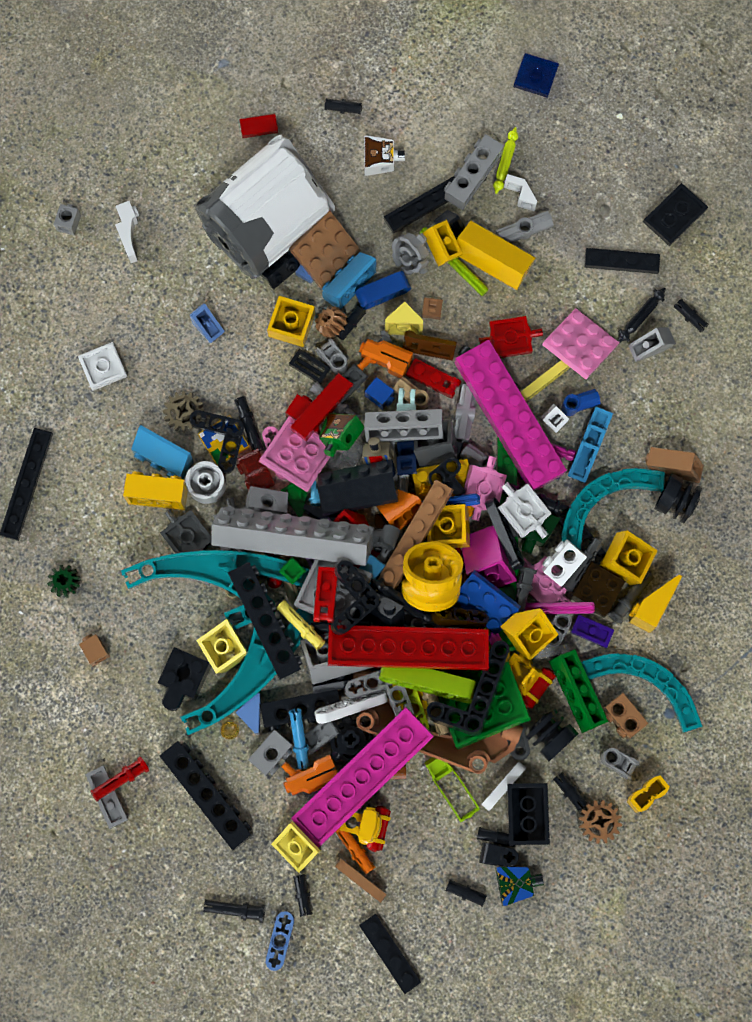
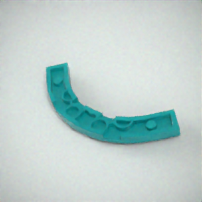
(602, 487)
(654, 674)

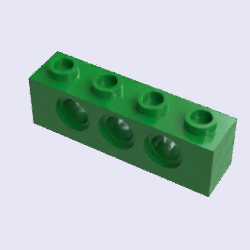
(578, 691)

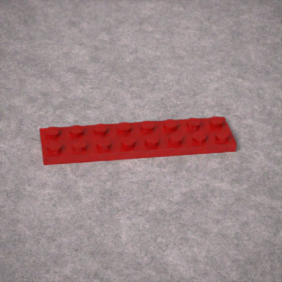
(410, 648)

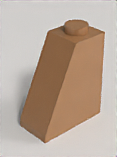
(677, 462)

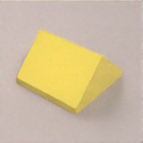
(402, 320)
(296, 847)

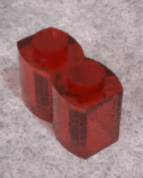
(255, 472)

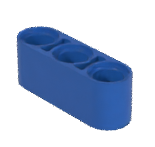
(383, 290)

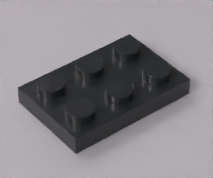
(675, 214)

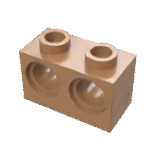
(629, 712)

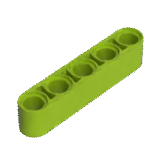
(431, 682)

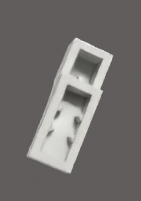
(126, 227)

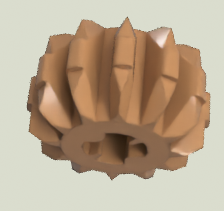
(331, 321)

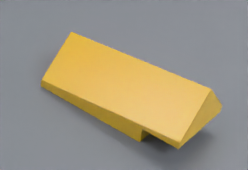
(494, 255)

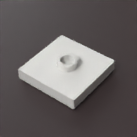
(102, 366)

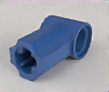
(581, 401)

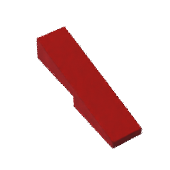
(321, 407)

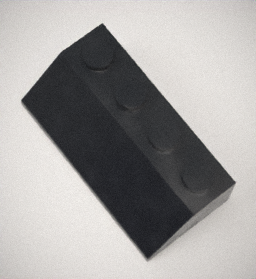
(358, 487)

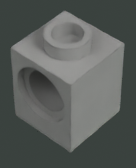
(70, 226)

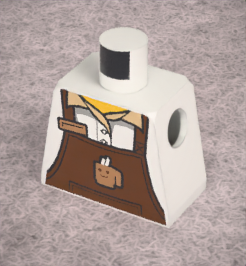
(380, 155)

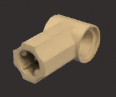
(407, 385)

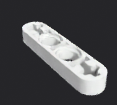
(349, 707)

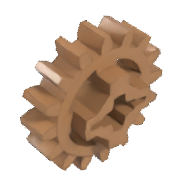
(601, 831)

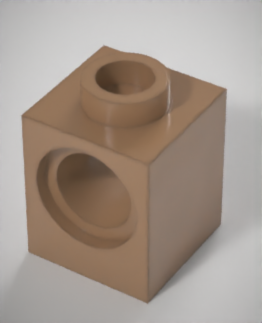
(94, 649)

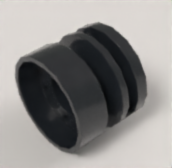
(678, 498)
(551, 734)

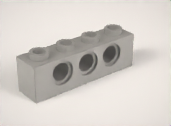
(461, 196)
(404, 425)

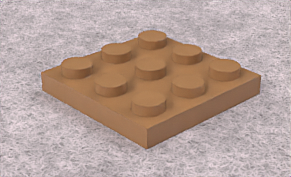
(324, 249)

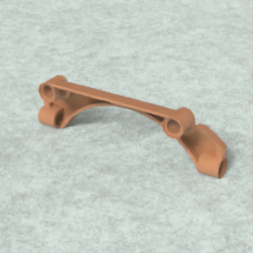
(442, 747)

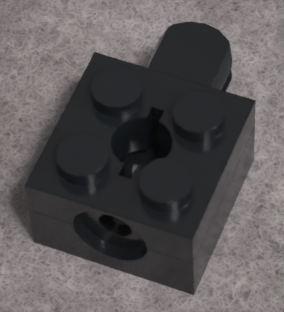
(183, 678)

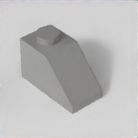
(652, 343)

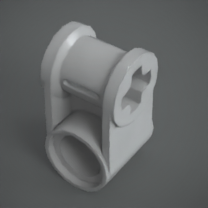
(330, 355)
(622, 765)

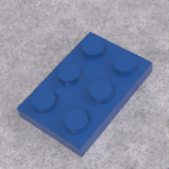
(482, 595)

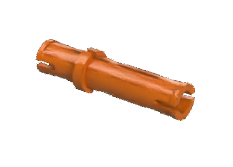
(359, 854)

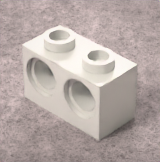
(568, 565)

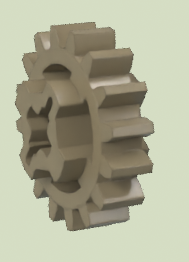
(176, 407)

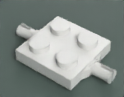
(524, 510)

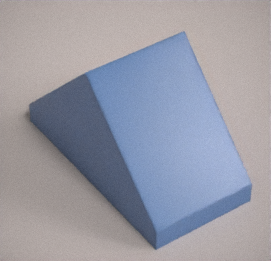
(206, 323)
(251, 712)

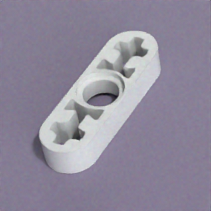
(500, 790)

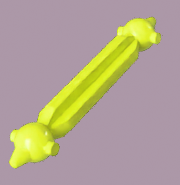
(505, 160)

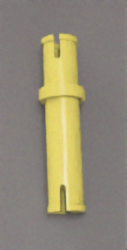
(307, 631)

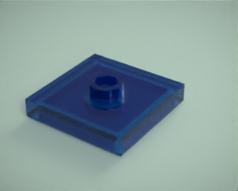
(536, 75)

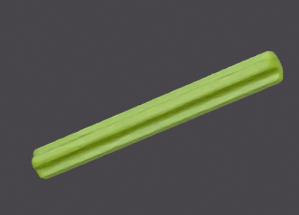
(465, 273)

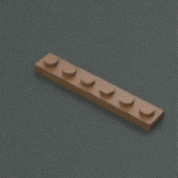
(416, 531)

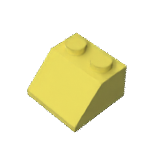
(222, 647)

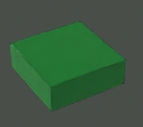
(292, 571)

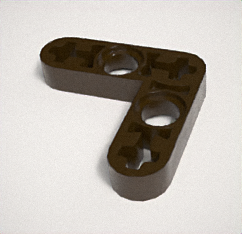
(473, 618)

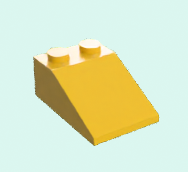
(650, 610)

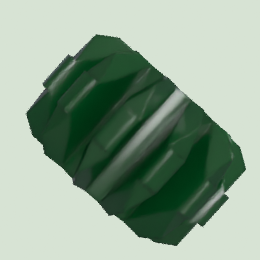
(58, 576)

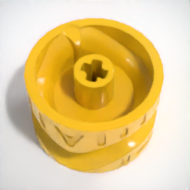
(432, 576)

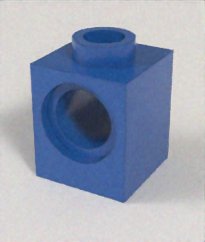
(380, 393)

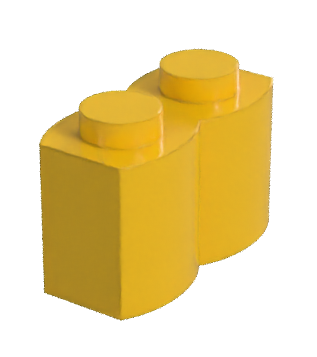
(651, 790)

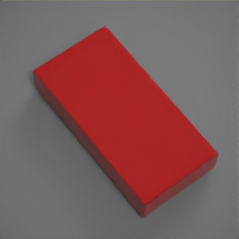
(258, 126)

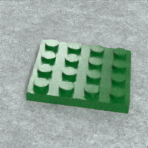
(506, 711)

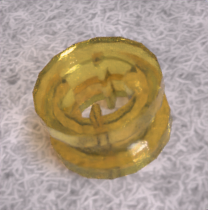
(229, 736)

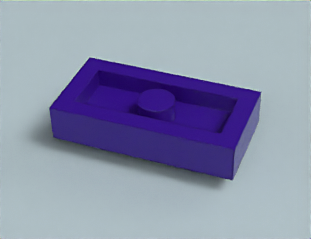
(592, 631)

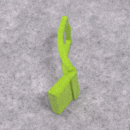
(439, 769)

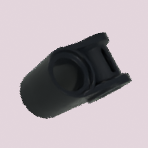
(494, 855)

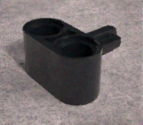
(448, 477)

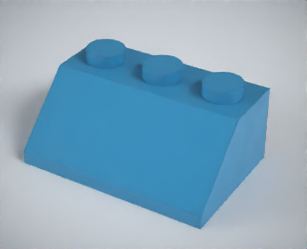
(348, 280)
(161, 453)

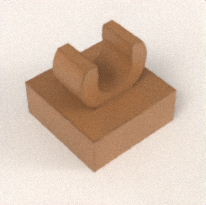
(432, 308)

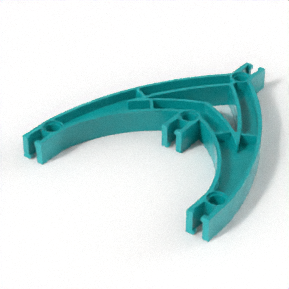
(213, 568)

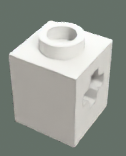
(554, 418)

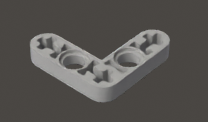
(381, 686)

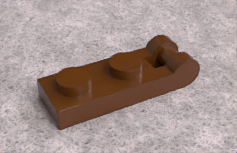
(429, 346)

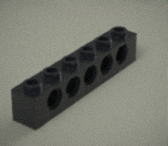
(238, 578)
(171, 759)

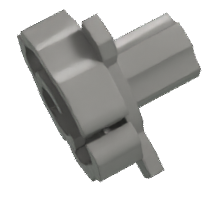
(415, 252)

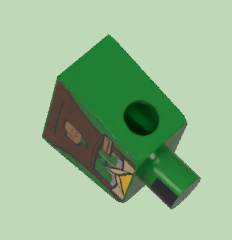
(340, 432)

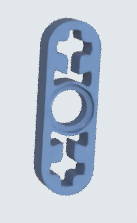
(287, 936)

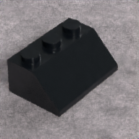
(528, 814)

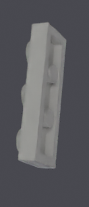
(109, 804)

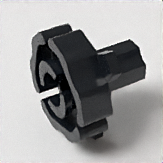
(342, 740)

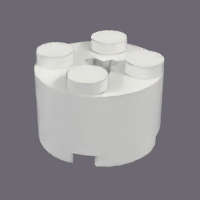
(198, 475)

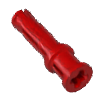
(127, 774)

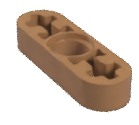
(360, 880)

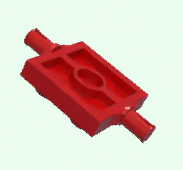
(511, 336)

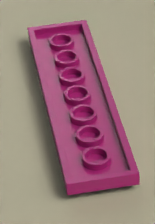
(362, 777)

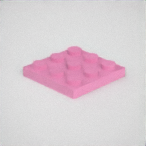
(580, 343)
(294, 457)

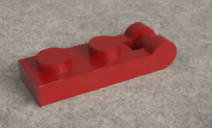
(433, 378)
(325, 594)

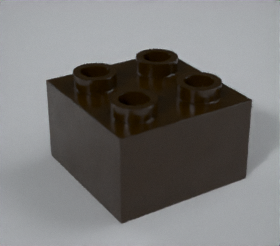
(598, 587)

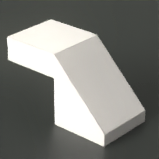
(526, 199)

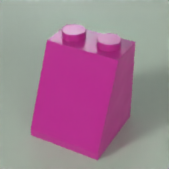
(488, 558)

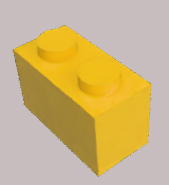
(442, 243)

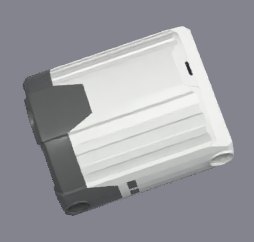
(264, 207)

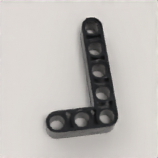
(479, 697)

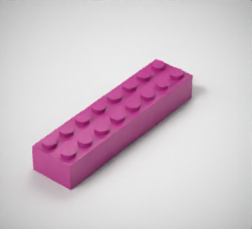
(510, 416)

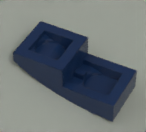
(406, 459)

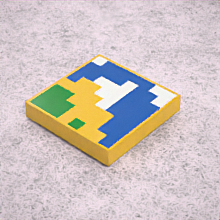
(213, 442)

